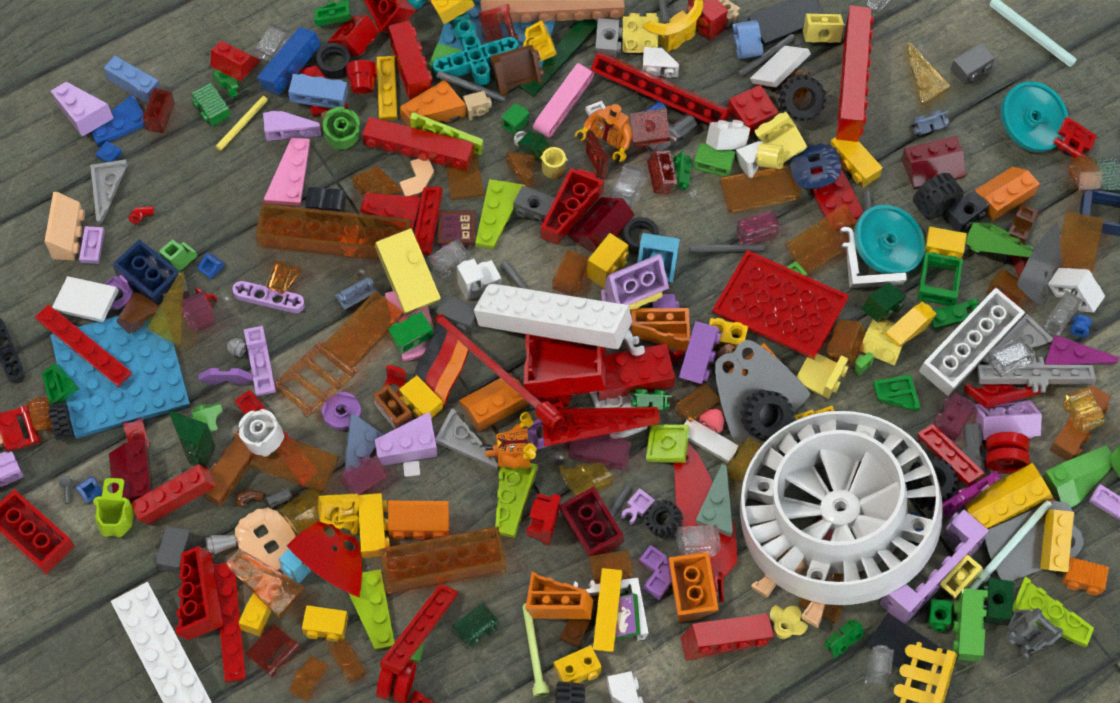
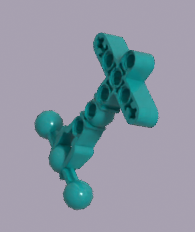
(483, 52)

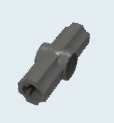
(677, 133)
(973, 444)

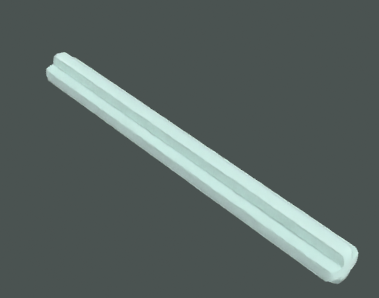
(1033, 32)

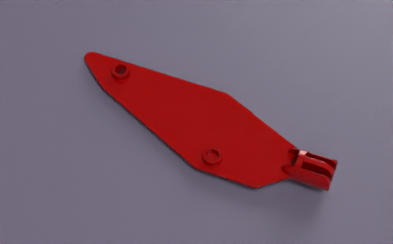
(691, 490)

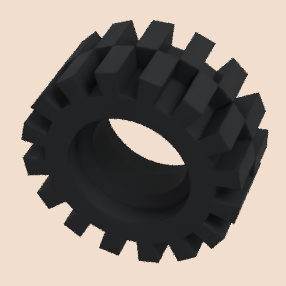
(60, 421)
(656, 512)

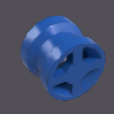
(1080, 325)

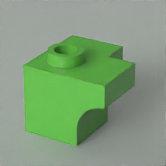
(178, 254)
(207, 414)

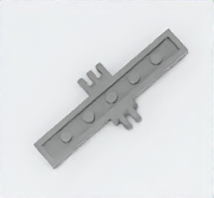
(1039, 375)

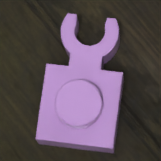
(638, 505)

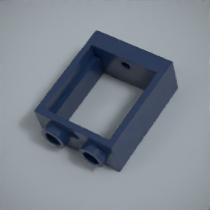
(1104, 198)

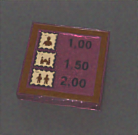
(456, 225)

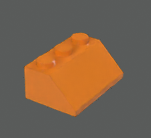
(1008, 191)
(492, 404)
(418, 519)
(693, 586)

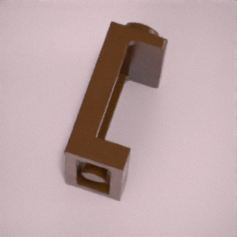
(516, 68)

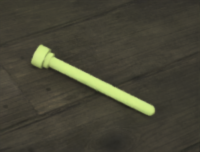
(540, 688)

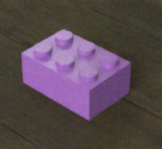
(700, 353)

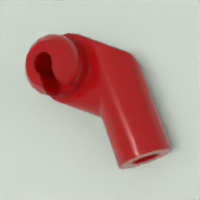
(139, 213)

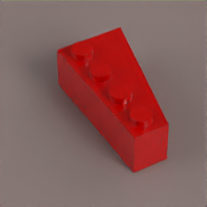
(389, 12)

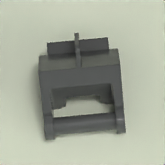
(1028, 633)

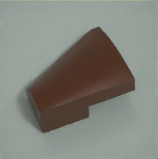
(136, 312)

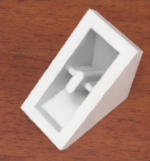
(747, 158)

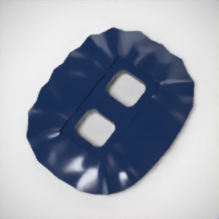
(802, 168)

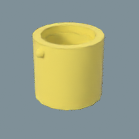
(770, 156)
(553, 162)

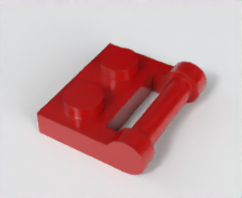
(11, 431)

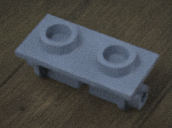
(922, 124)
(356, 293)

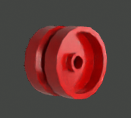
(1007, 452)
(400, 684)

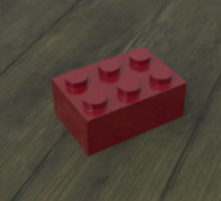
(591, 523)

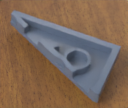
(359, 441)

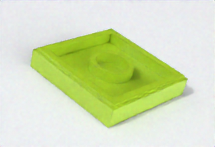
(668, 443)

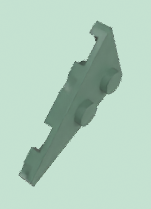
(716, 506)

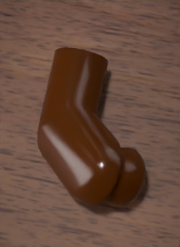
(246, 495)

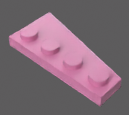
(290, 176)

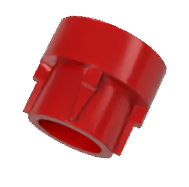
(362, 76)

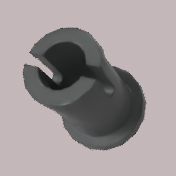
(279, 497)

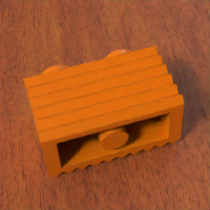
(1085, 576)

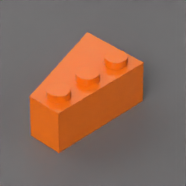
(662, 326)
(557, 600)

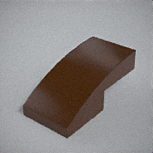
(1023, 223)

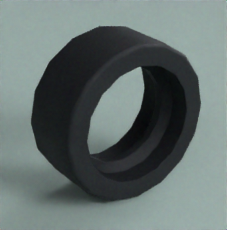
(329, 49)
(639, 222)

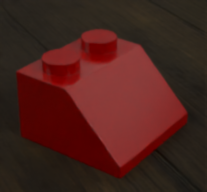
(356, 34)
(232, 60)

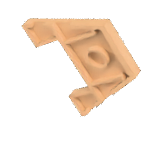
(812, 613)

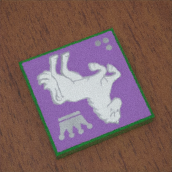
(628, 617)

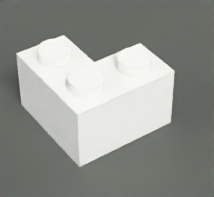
(475, 278)
(1079, 283)

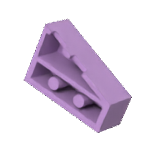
(81, 108)
(408, 443)

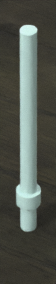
(985, 574)

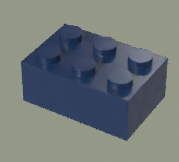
(146, 271)

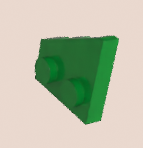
(897, 392)

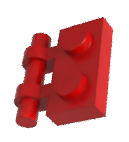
(1077, 135)

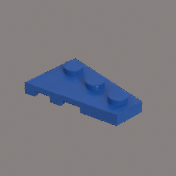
(126, 120)

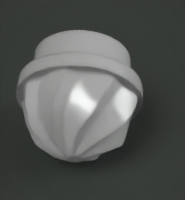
(236, 347)

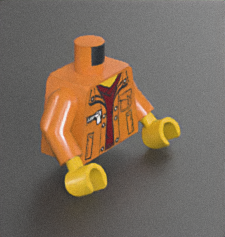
(610, 126)
(513, 446)

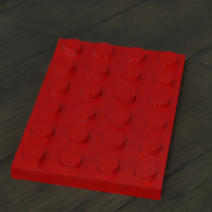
(780, 304)

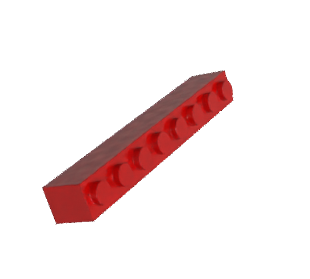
(659, 89)

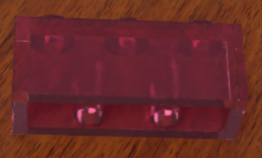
(598, 449)

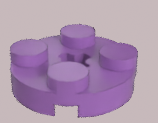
(334, 403)

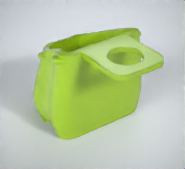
(113, 513)

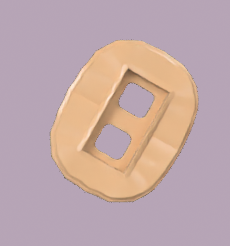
(278, 529)

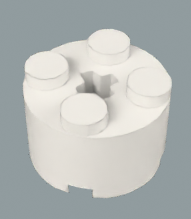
(260, 432)

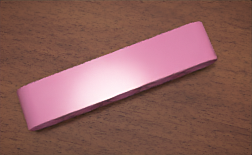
(563, 100)

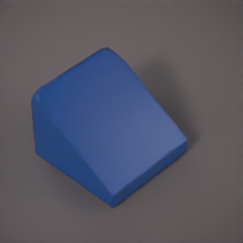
(210, 265)
(89, 489)

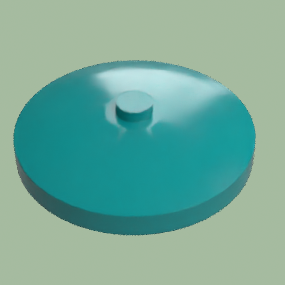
(1033, 116)
(889, 239)

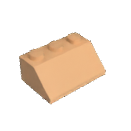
(64, 227)

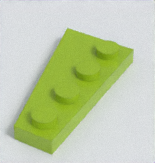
(426, 124)
(373, 610)
(1073, 626)

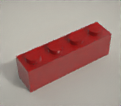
(173, 494)

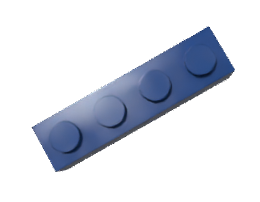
(289, 60)

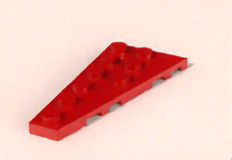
(592, 422)

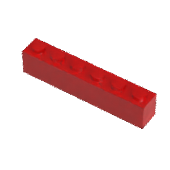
(418, 143)

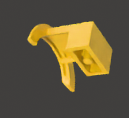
(680, 28)

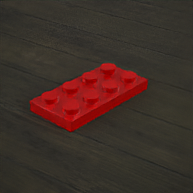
(835, 195)

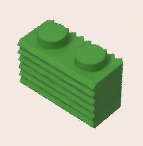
(714, 161)

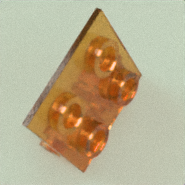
(375, 182)

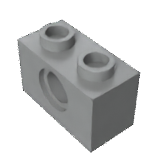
(607, 30)

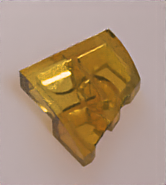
(585, 477)

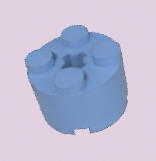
(747, 39)

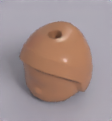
(726, 349)

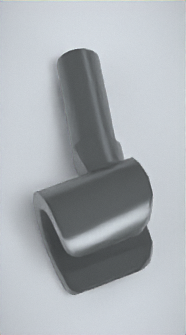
(66, 481)

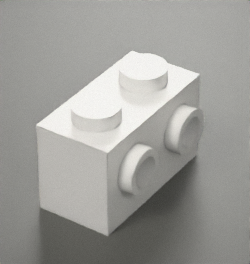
(727, 135)

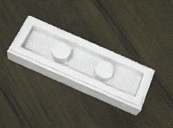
(711, 441)

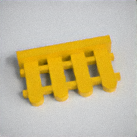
(931, 677)

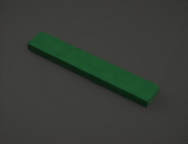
(565, 49)

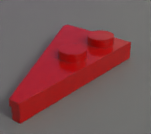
(998, 394)

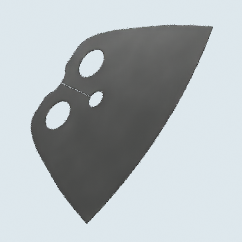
(1043, 258)

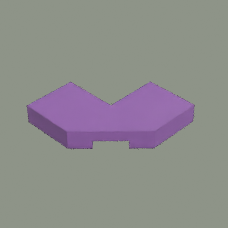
(235, 375)
(658, 564)

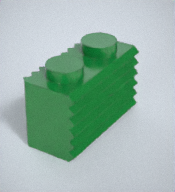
(211, 104)

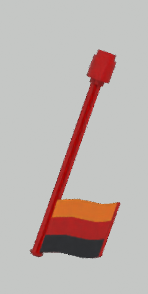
(445, 361)

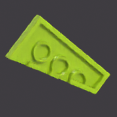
(496, 212)
(513, 497)

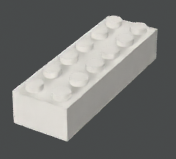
(971, 341)

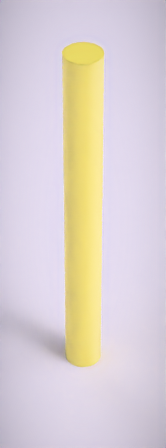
(241, 123)

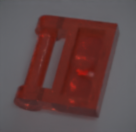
(491, 24)
(268, 645)

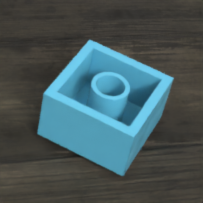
(665, 246)

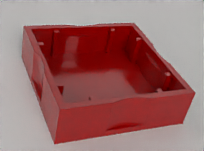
(563, 367)

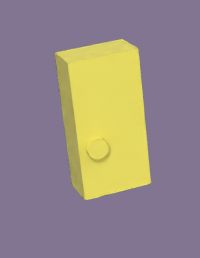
(407, 272)

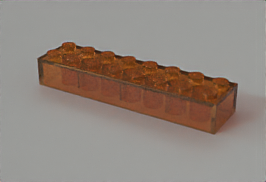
(325, 231)

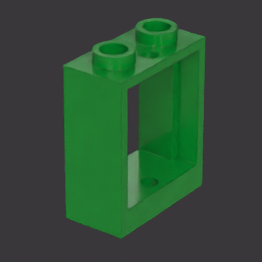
(939, 295)

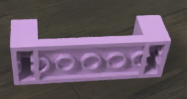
(967, 537)

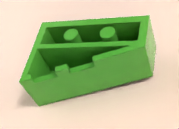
(969, 624)

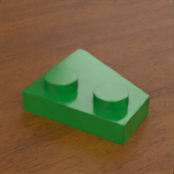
(332, 13)
(58, 384)

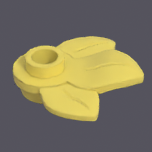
(788, 619)

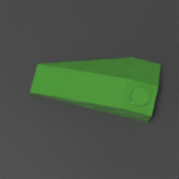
(994, 239)
(1077, 477)

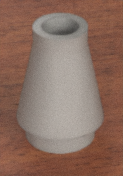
(219, 543)

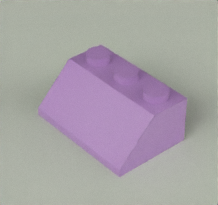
(637, 281)
(1010, 417)

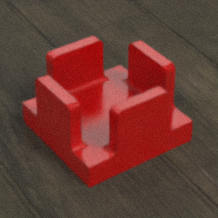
(544, 518)

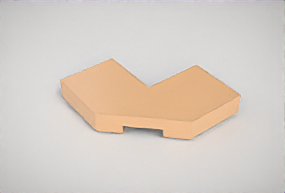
(414, 186)

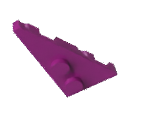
(1072, 353)
(967, 494)

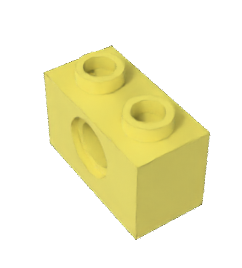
(823, 28)
(961, 576)

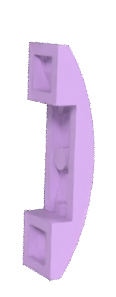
(259, 360)

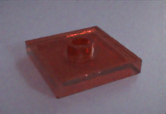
(650, 127)
(596, 155)

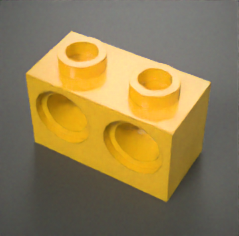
(727, 330)

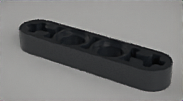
(10, 349)

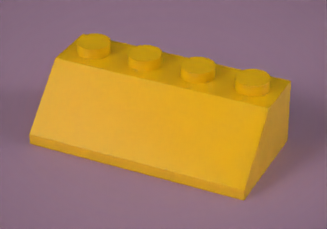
(1009, 497)

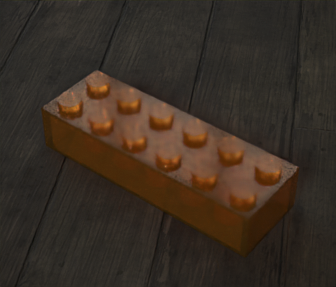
(443, 560)

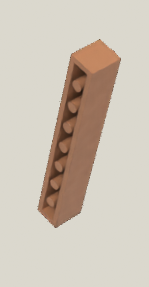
(557, 10)

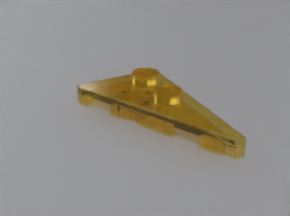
(927, 79)
(168, 318)

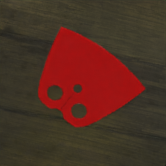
(337, 567)

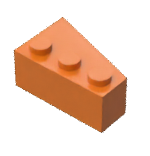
(436, 104)

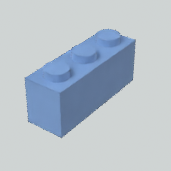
(130, 78)
(317, 91)

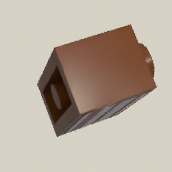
(392, 407)

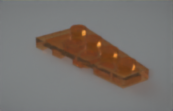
(268, 584)

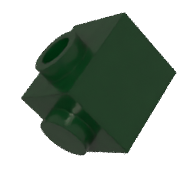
(533, 144)

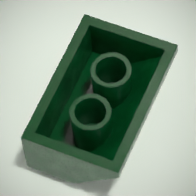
(194, 438)

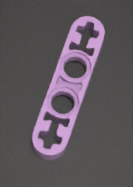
(267, 299)

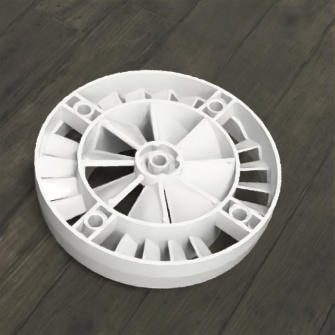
(873, 508)

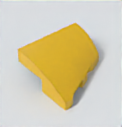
(540, 39)
(340, 511)

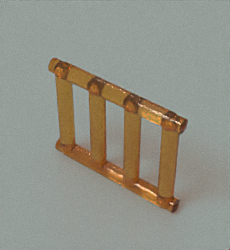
(322, 397)

